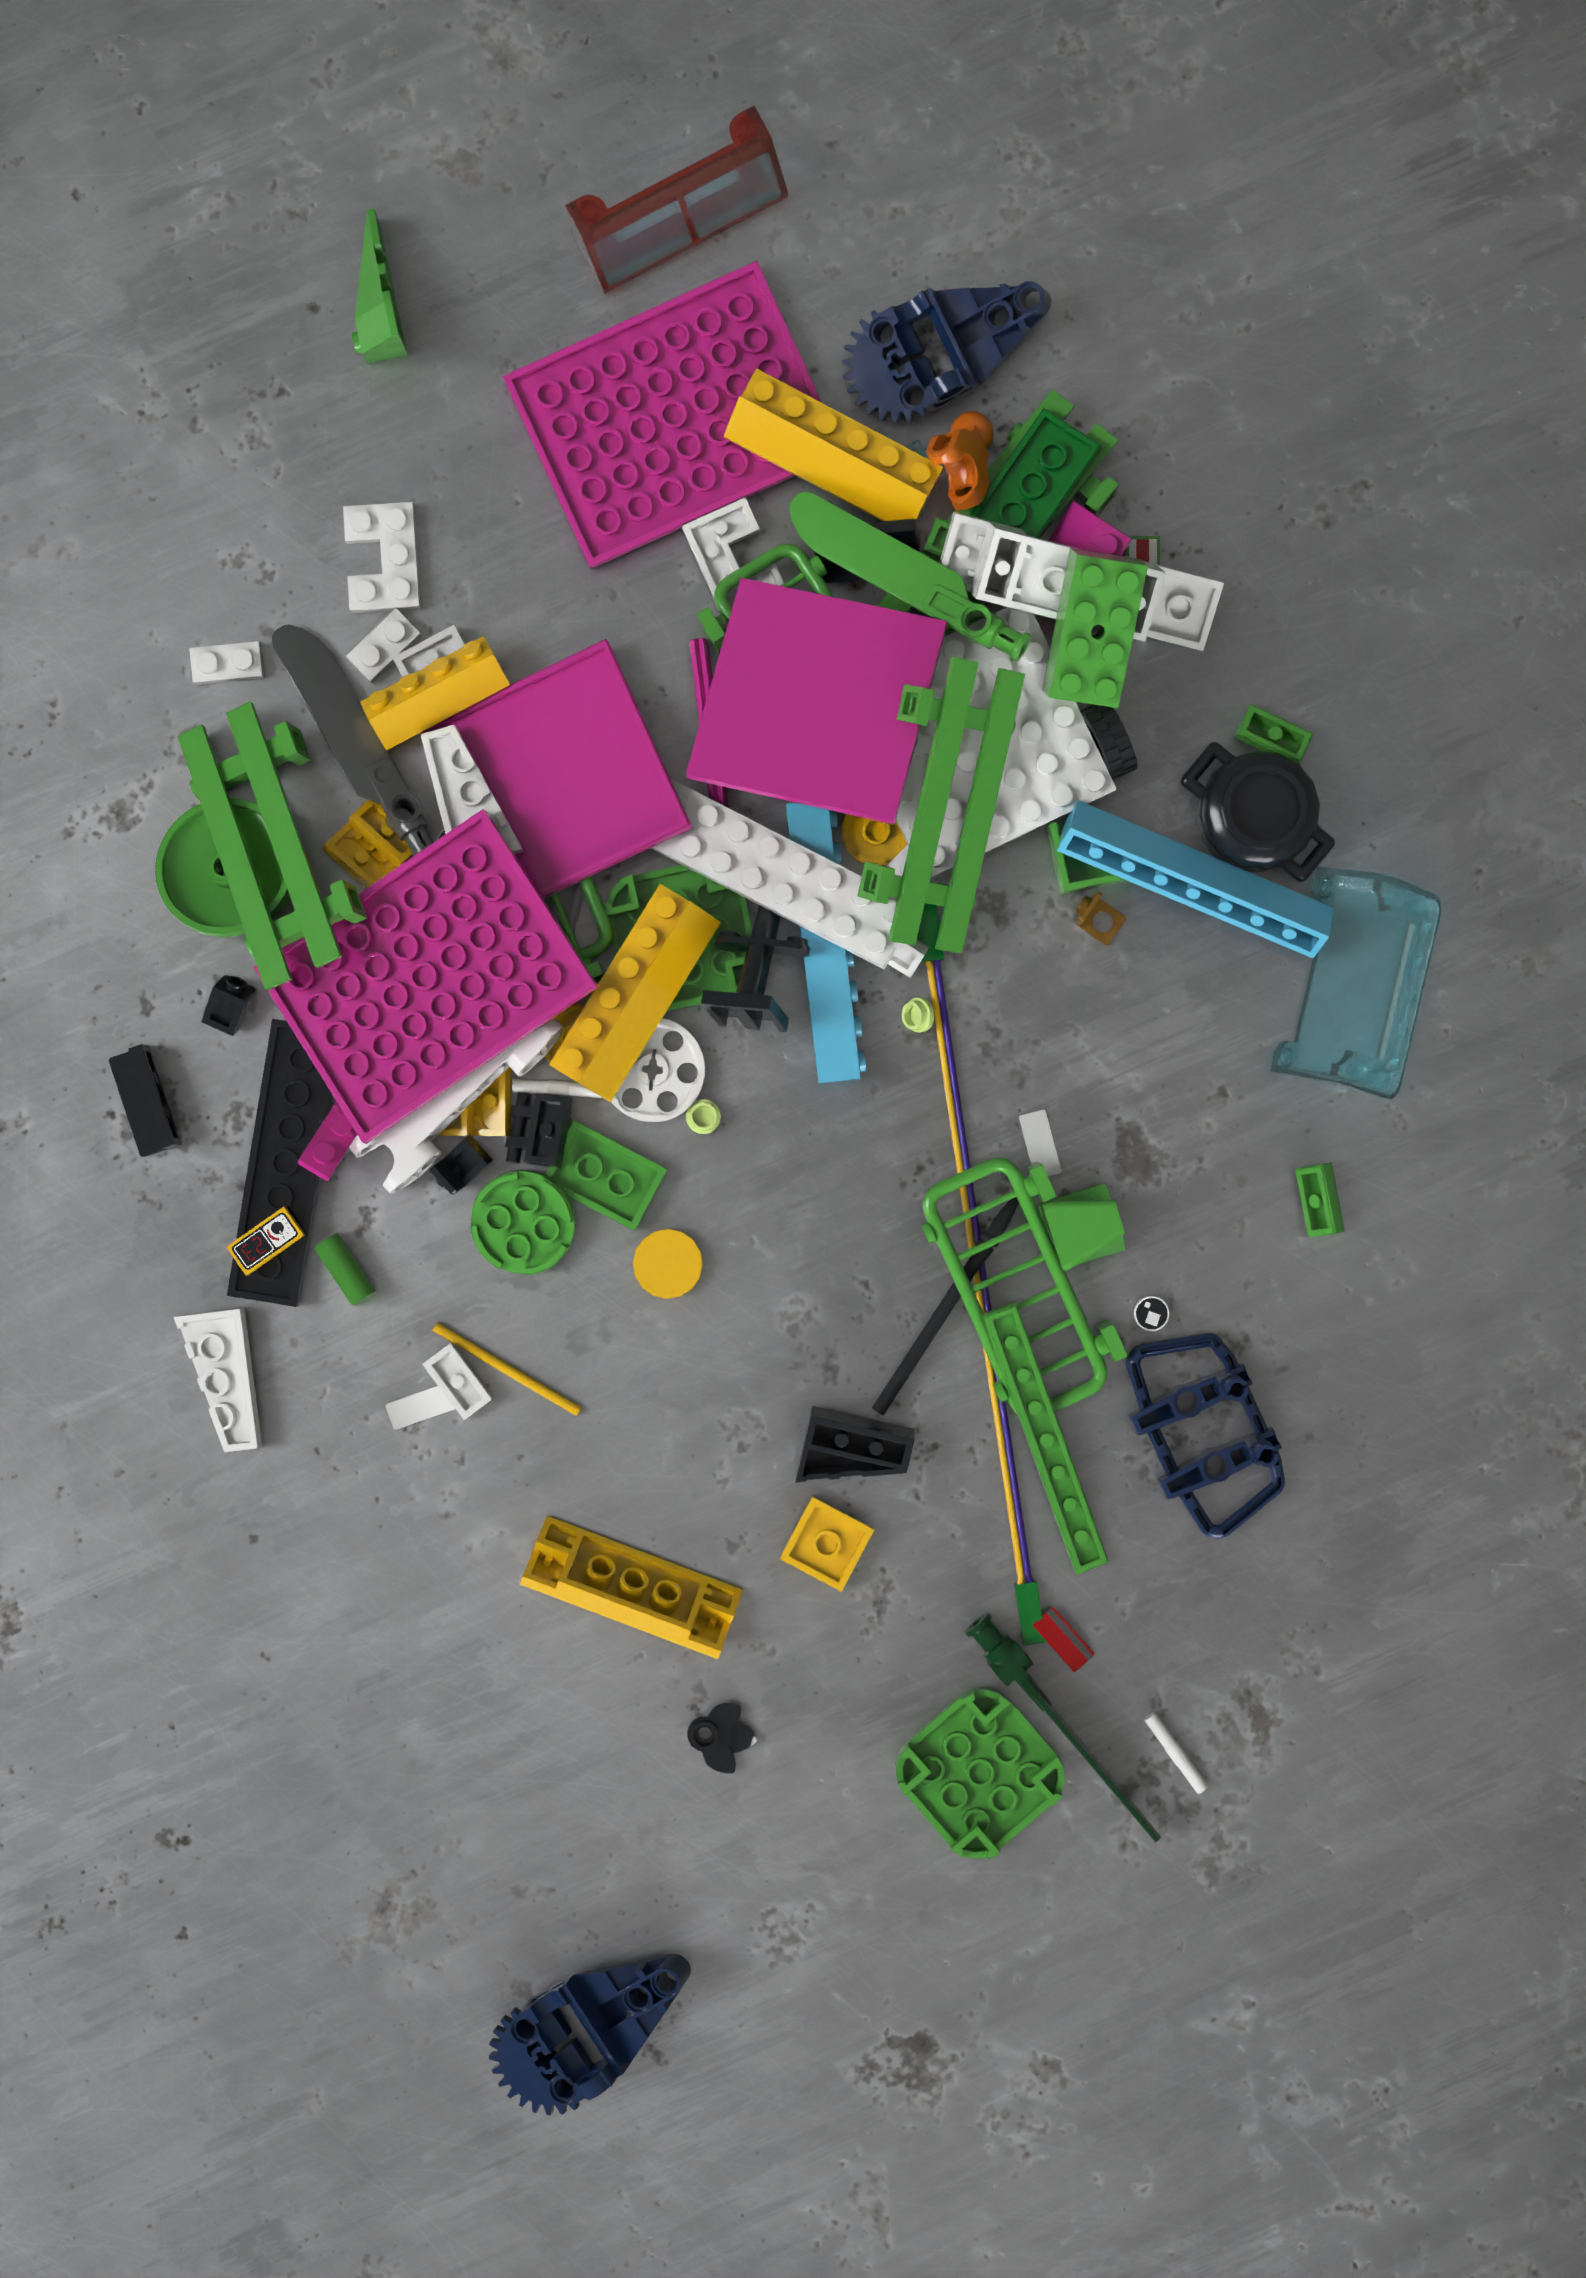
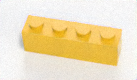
(434, 693)

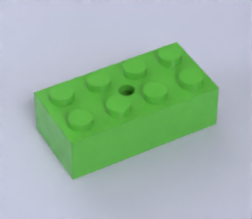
(1094, 592)

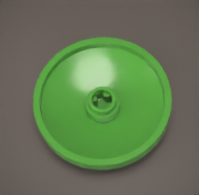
(194, 879)

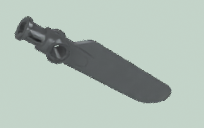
(349, 732)

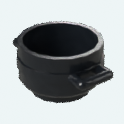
(1258, 811)

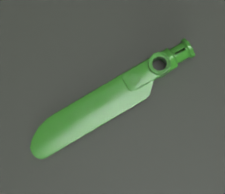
(899, 571)

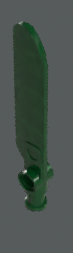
(1011, 1665)

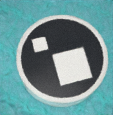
(1151, 1313)

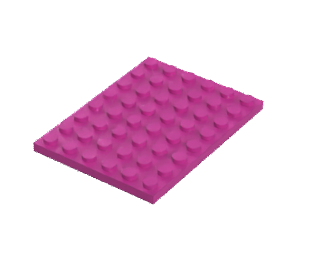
(643, 408)
(433, 980)

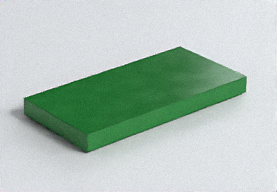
(1038, 475)

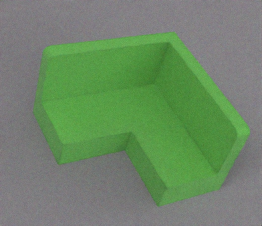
(1074, 874)

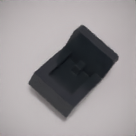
(461, 1165)

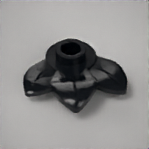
(726, 1738)

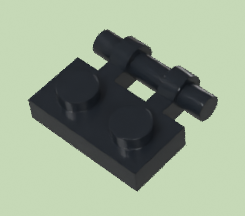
(546, 1133)

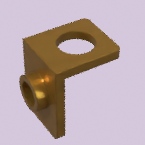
(1089, 908)

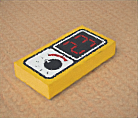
(265, 1241)

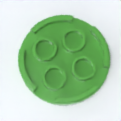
(523, 1222)

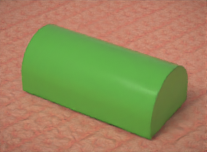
(1273, 734)
(1320, 1200)
(344, 1269)

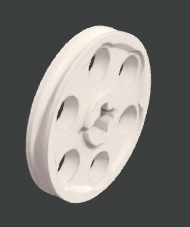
(668, 1080)

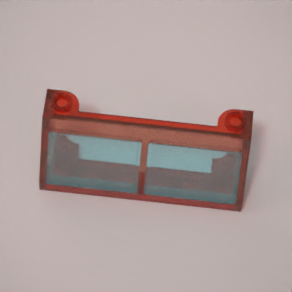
(680, 208)

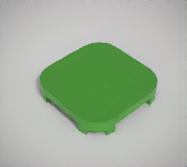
(715, 968)
(979, 1772)

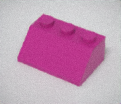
(1089, 532)

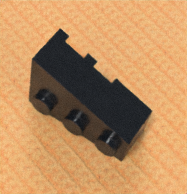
(852, 1446)

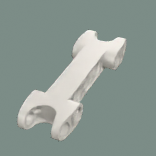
(413, 1136)

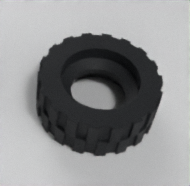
(1110, 739)

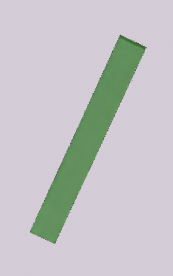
(1045, 1437)

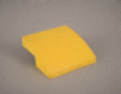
(367, 846)
(487, 1113)

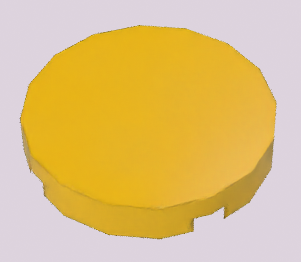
(871, 839)
(667, 1263)

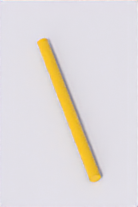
(506, 1369)

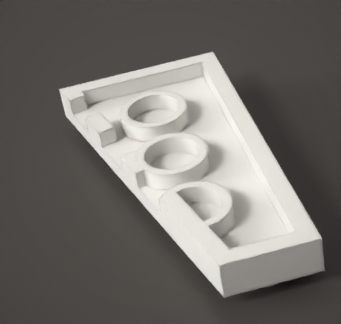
(460, 784)
(224, 1366)

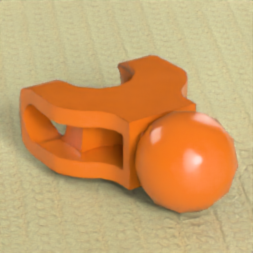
(964, 457)

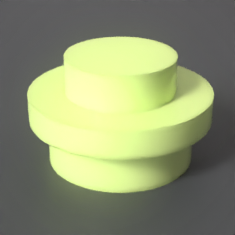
(918, 1015)
(703, 1116)

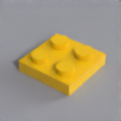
(826, 1543)

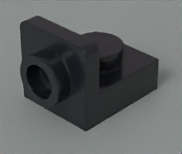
(227, 1004)

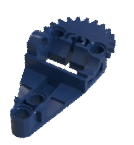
(967, 331)
(611, 2012)

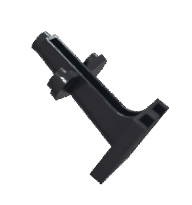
(749, 1001)

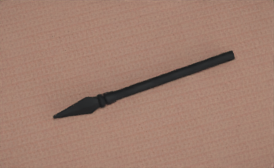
(943, 1310)

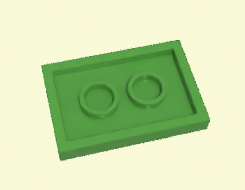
(607, 1176)

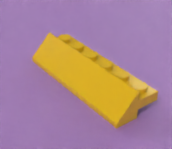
(831, 450)
(635, 993)
(631, 1587)

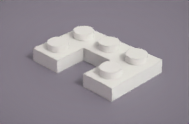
(396, 531)
(711, 540)

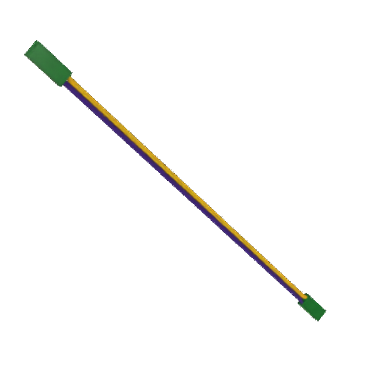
(1026, 1592)

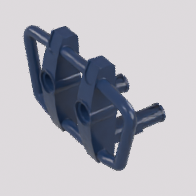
(1237, 1454)

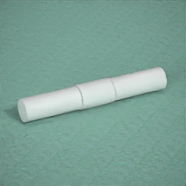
(552, 1087)
(1176, 1752)

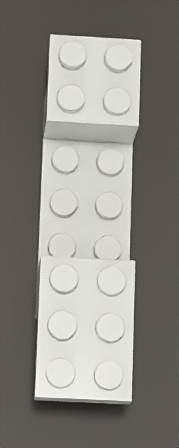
(1029, 572)

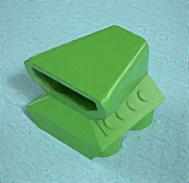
(1083, 1225)

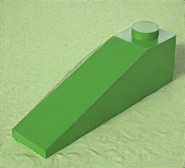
(377, 314)

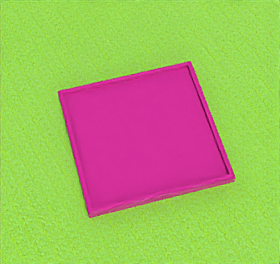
(814, 699)
(573, 768)

